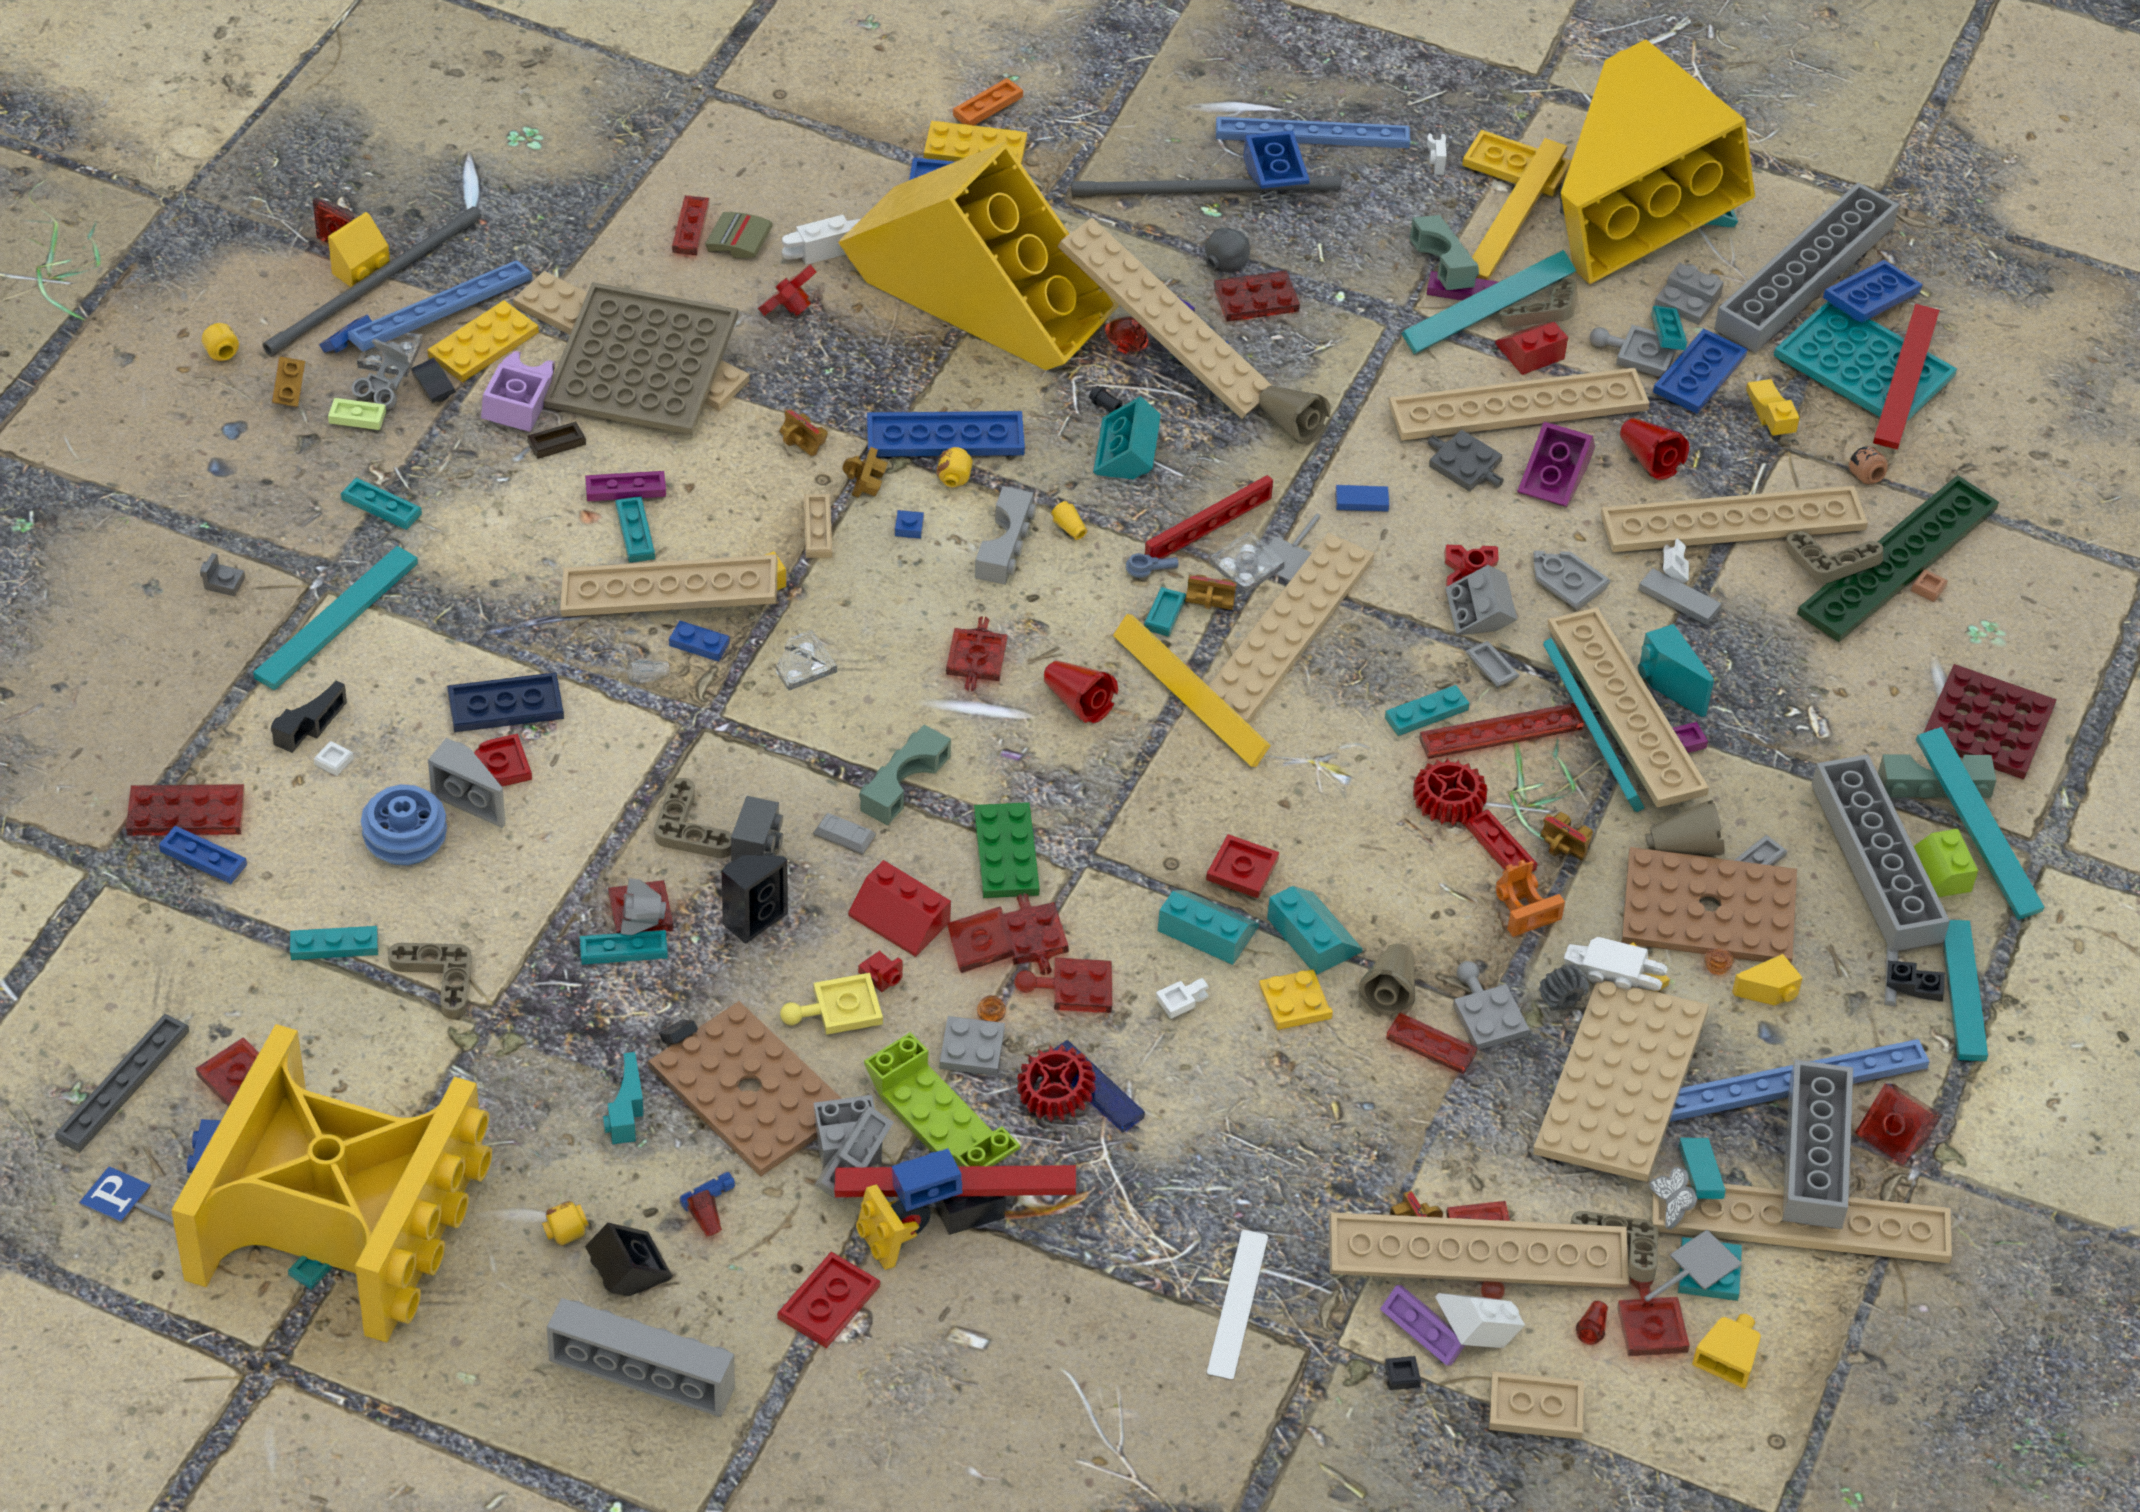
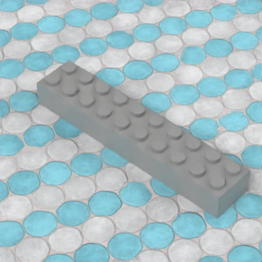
(1806, 267)

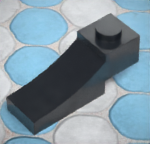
(308, 719)

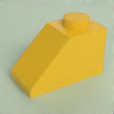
(1769, 982)

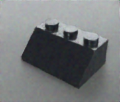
(754, 894)

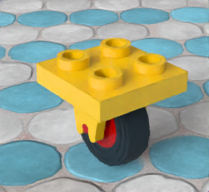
(888, 1225)

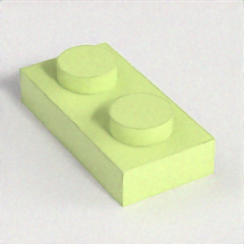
(357, 413)

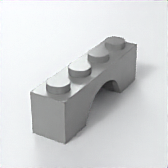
(997, 557)

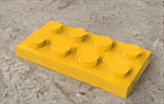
(958, 141)
(1508, 159)
(483, 341)

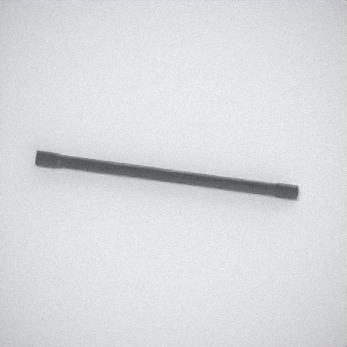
(1091, 188)
(284, 337)

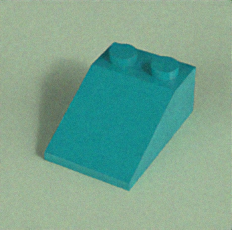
(1675, 669)

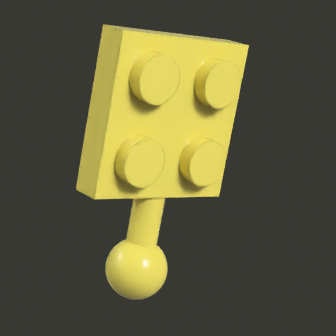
(842, 1003)

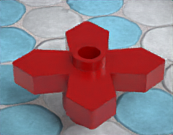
(790, 293)
(1468, 562)

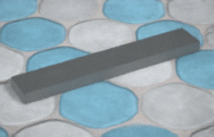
(121, 1083)

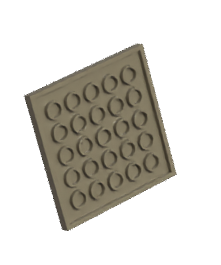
(641, 358)

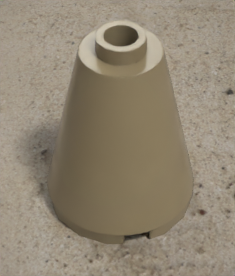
(1296, 411)
(1689, 832)
(1389, 983)

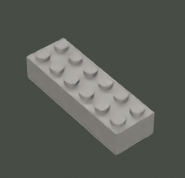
(1818, 1144)
(641, 1357)

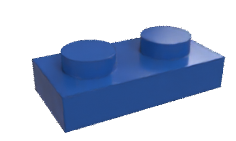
(338, 340)
(699, 641)

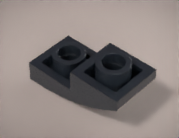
(433, 380)
(1913, 982)

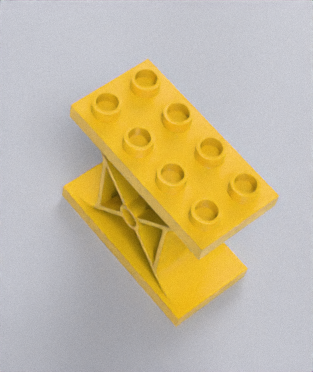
(332, 1183)

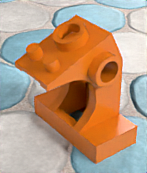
(1521, 883)

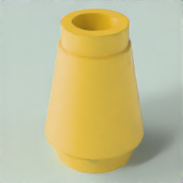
(1068, 519)

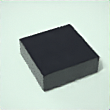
(678, 1031)
(1402, 1373)

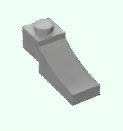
(857, 1148)

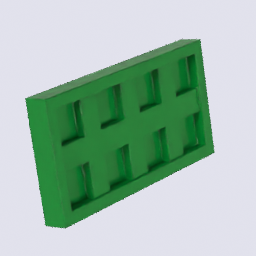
(1006, 850)

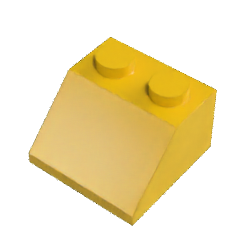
(357, 250)

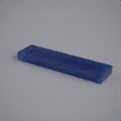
(1110, 1098)

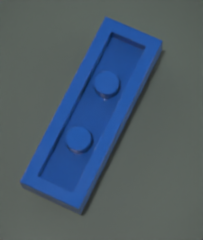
(203, 854)

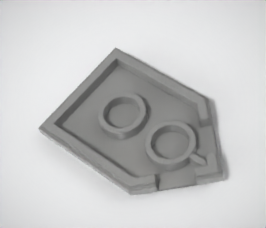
(1569, 577)

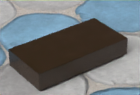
(556, 440)

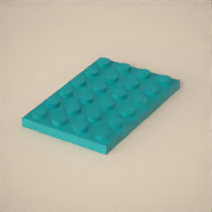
(1857, 359)

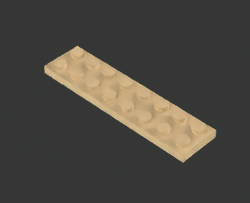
(669, 585)

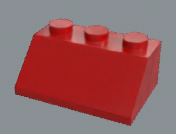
(900, 908)

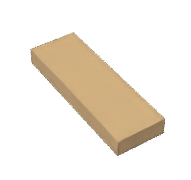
(817, 526)

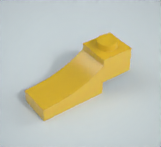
(1772, 407)

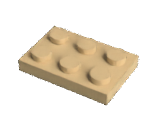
(1536, 1405)

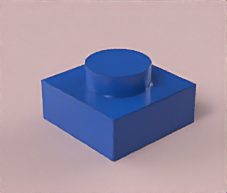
(909, 524)

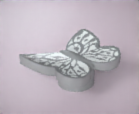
(1676, 1193)

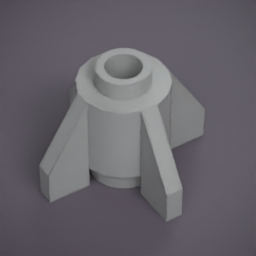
(641, 908)

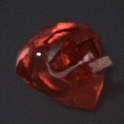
(1126, 334)

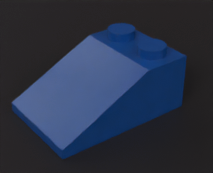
(1274, 159)

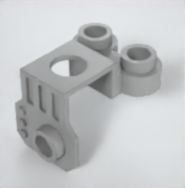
(378, 384)

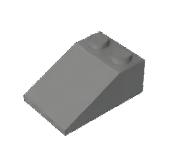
(465, 782)

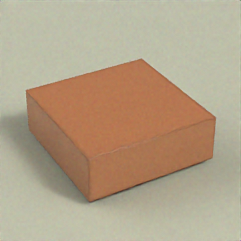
(1929, 585)

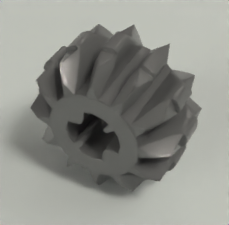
(1564, 987)

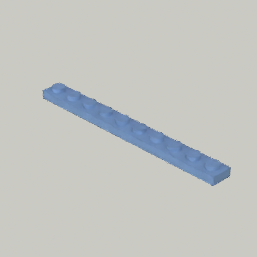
(1774, 1083)

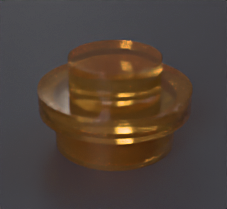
(1718, 961)
(991, 1009)

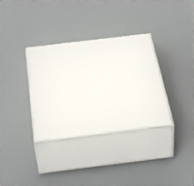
(333, 758)

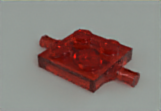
(976, 654)
(1036, 933)

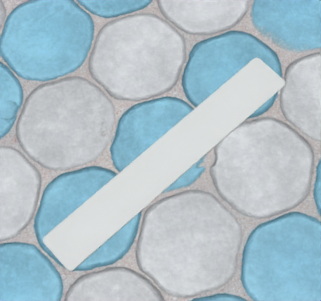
(1237, 1304)

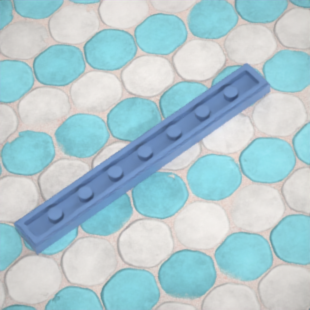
(1317, 132)
(440, 305)

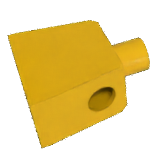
(1729, 1349)

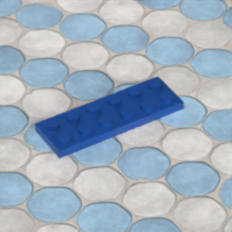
(934, 432)

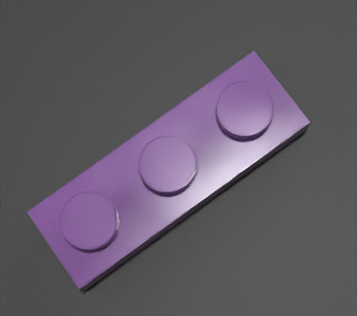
(1422, 1324)

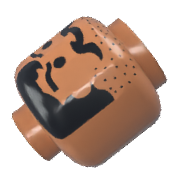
(1868, 465)

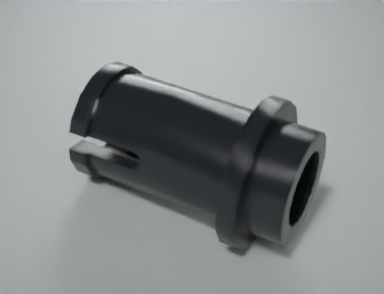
(1101, 397)

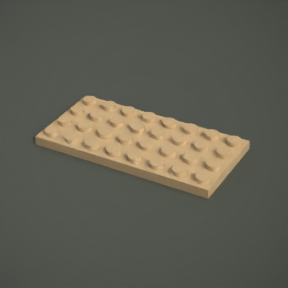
(1621, 1080)

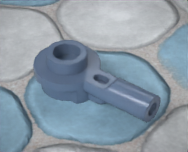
(1142, 565)

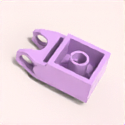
(517, 392)

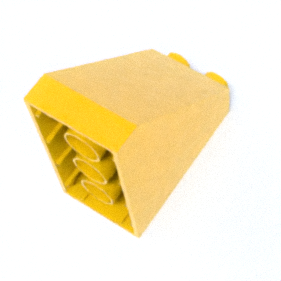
(1650, 162)
(983, 256)

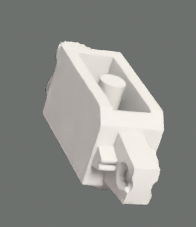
(817, 240)
(1616, 963)

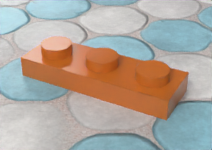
(988, 102)

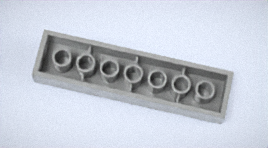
(1880, 853)

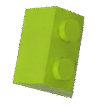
(1947, 862)

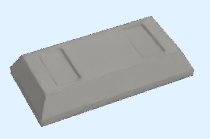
(1492, 664)
(844, 833)

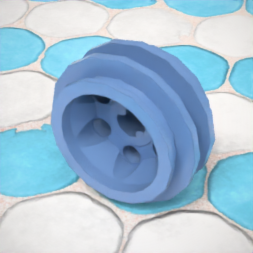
(413, 821)

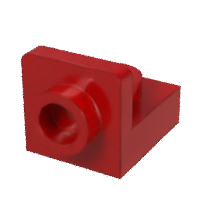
(882, 970)

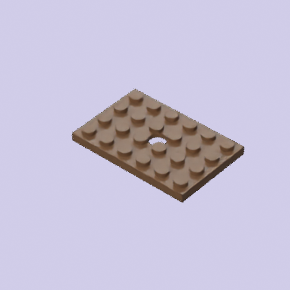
(1666, 911)
(758, 1125)

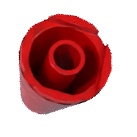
(1655, 447)
(1082, 689)

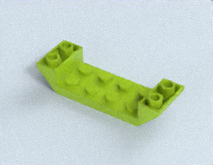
(932, 1107)

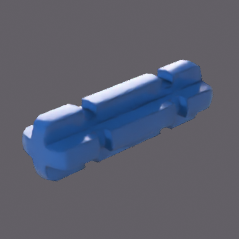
(725, 1182)

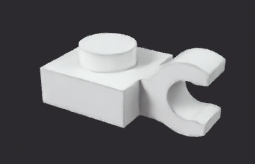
(1437, 153)
(1674, 562)
(1179, 999)

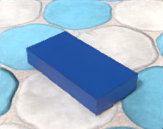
(1362, 498)

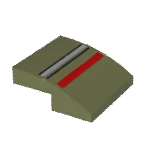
(739, 234)

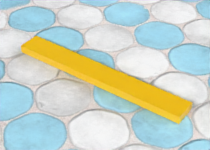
(1518, 206)
(1191, 690)

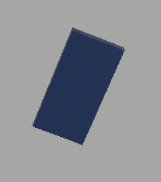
(505, 702)

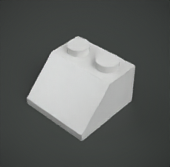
(1481, 1319)

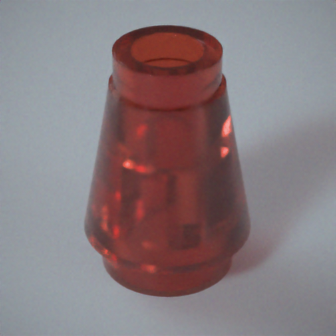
(705, 1212)
(1592, 1324)

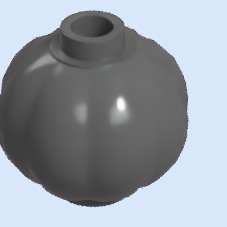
(1227, 250)

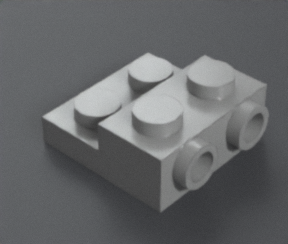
(1690, 292)

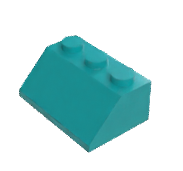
(1128, 441)
(1205, 925)
(1311, 929)

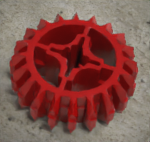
(1450, 791)
(1056, 1098)

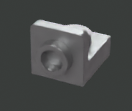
(221, 577)

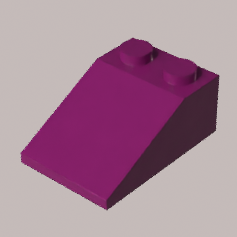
(1557, 464)

